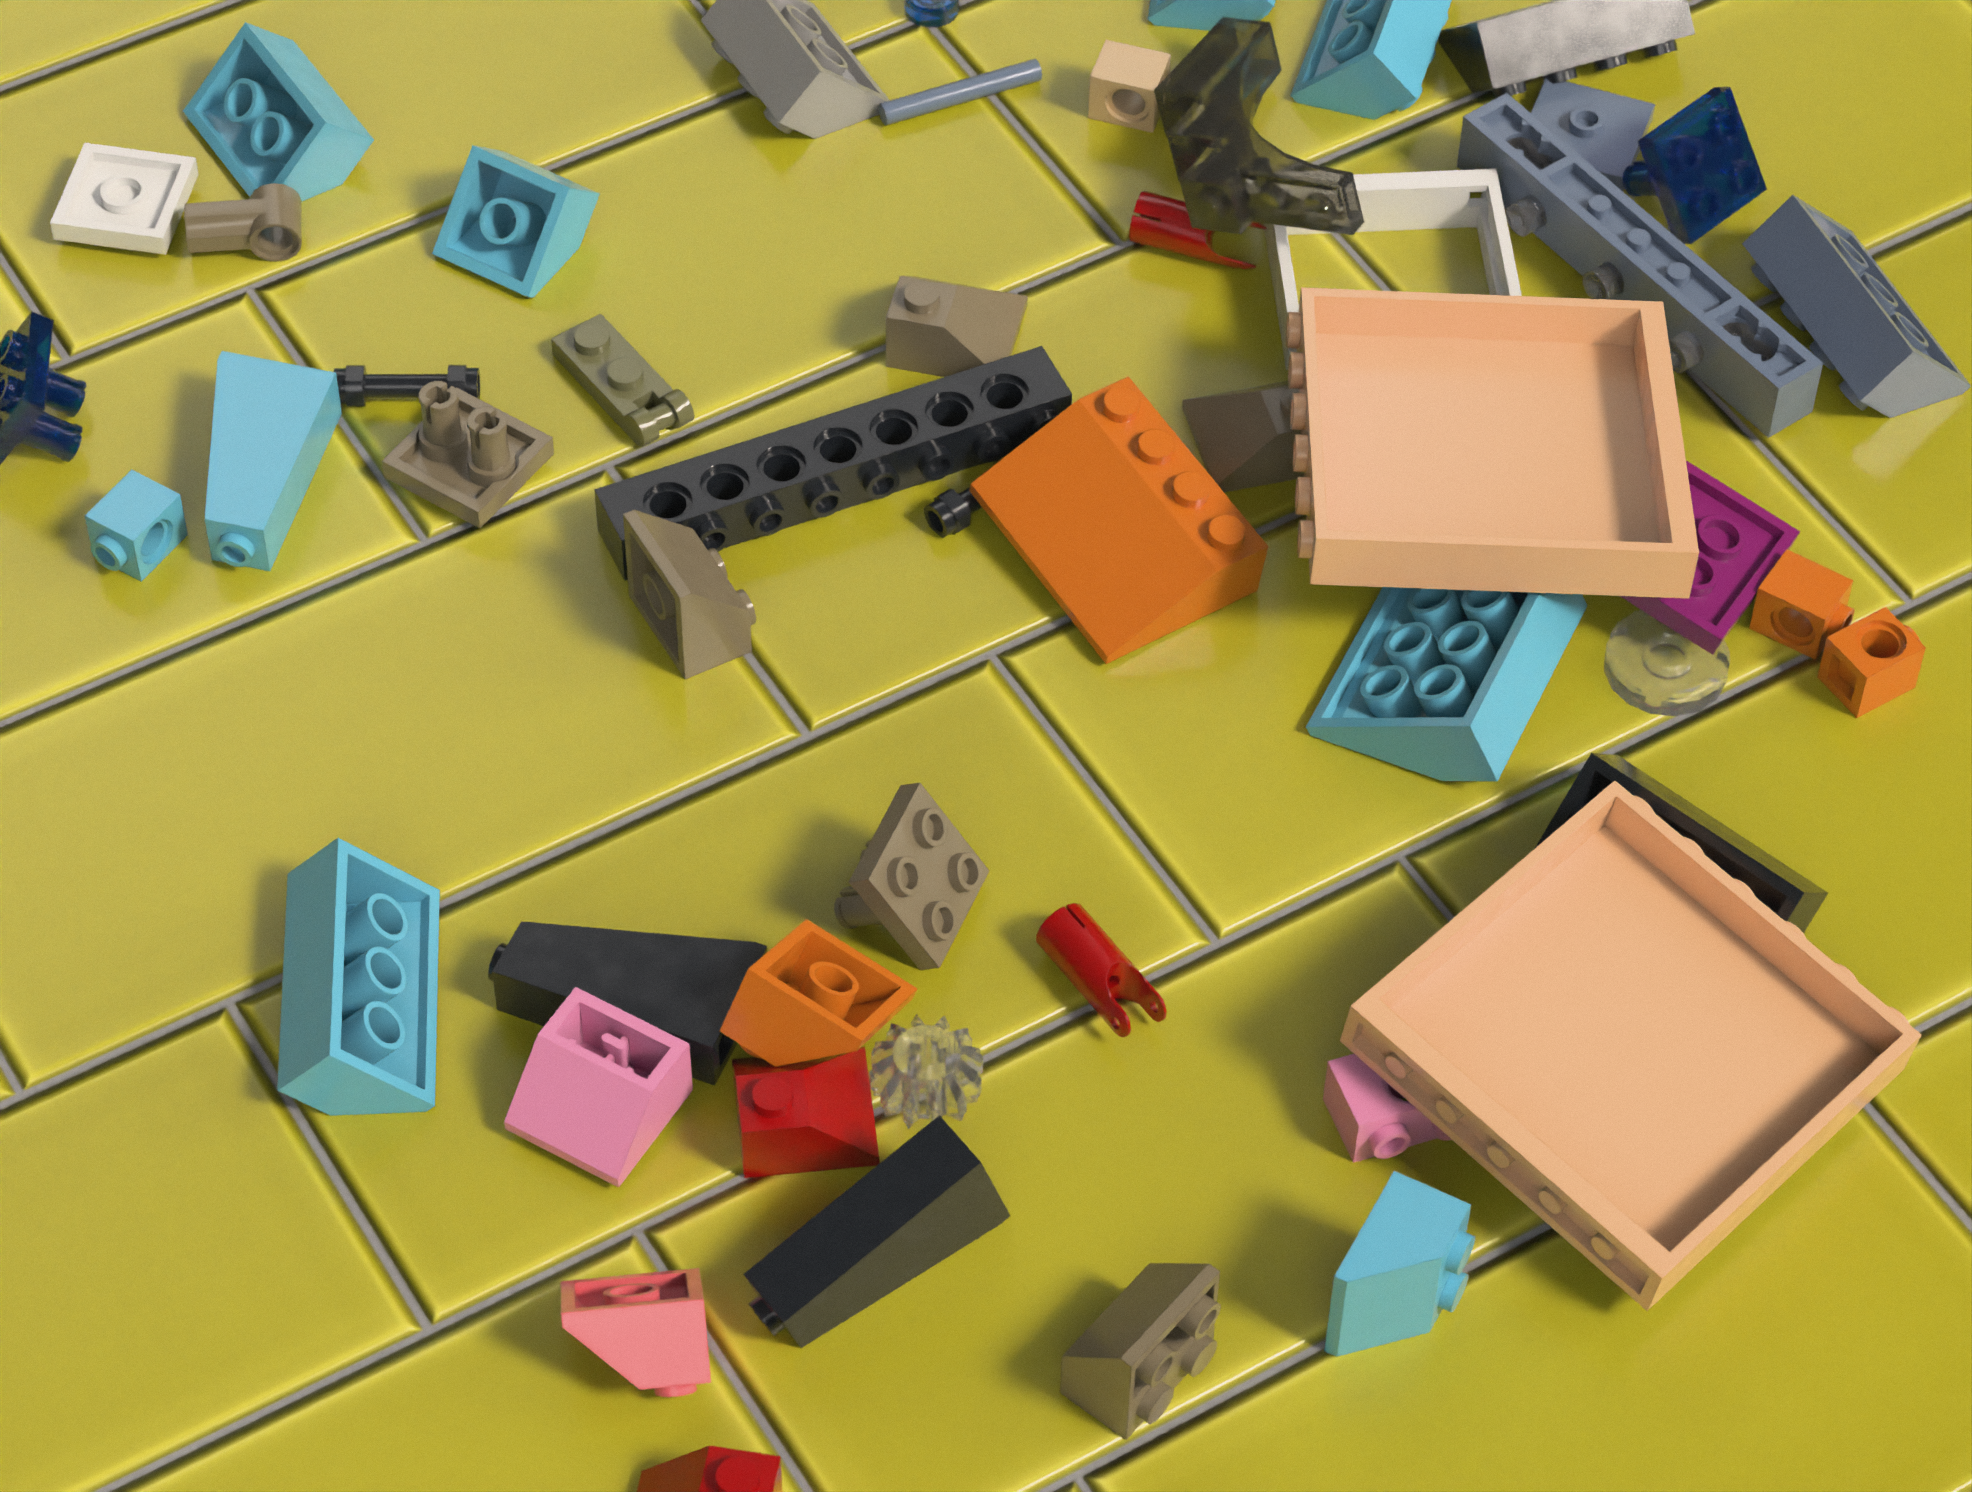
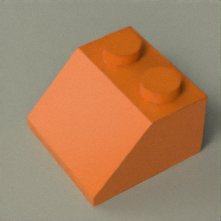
(812, 999)

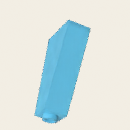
(263, 453)

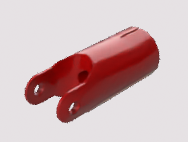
(1175, 230)
(1097, 967)

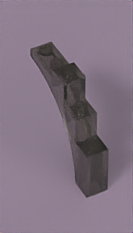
(1221, 159)

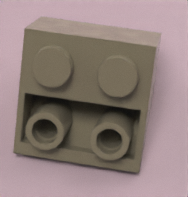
(1144, 1346)

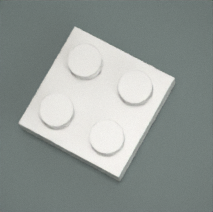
(124, 198)

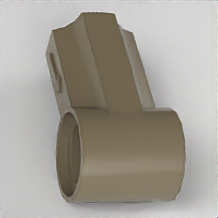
(264, 223)

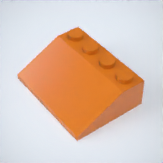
(1121, 522)

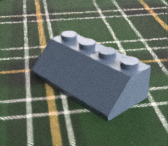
(1851, 312)

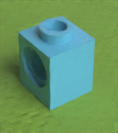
(136, 525)

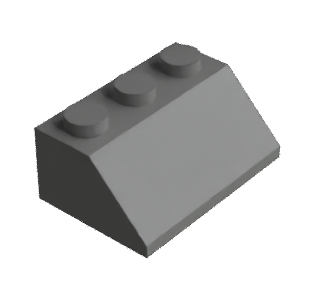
(794, 64)

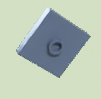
(1595, 124)

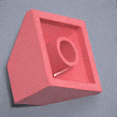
(643, 1327)

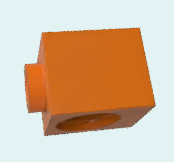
(1802, 604)
(1871, 662)

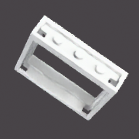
(1413, 203)

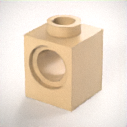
(1125, 85)

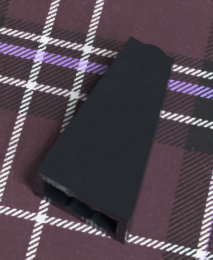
(657, 977)
(877, 1235)

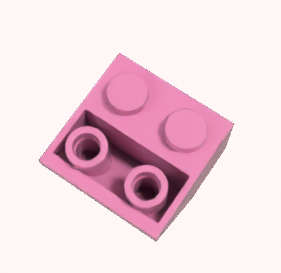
(599, 1086)

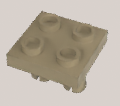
(466, 454)
(914, 878)

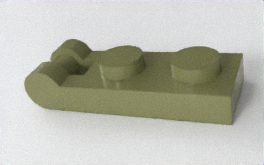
(621, 380)

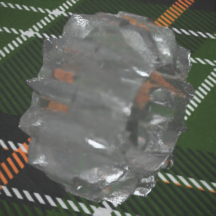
(926, 1071)

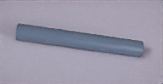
(960, 91)

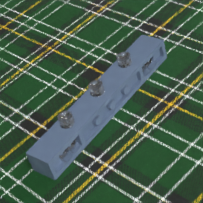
(1637, 259)

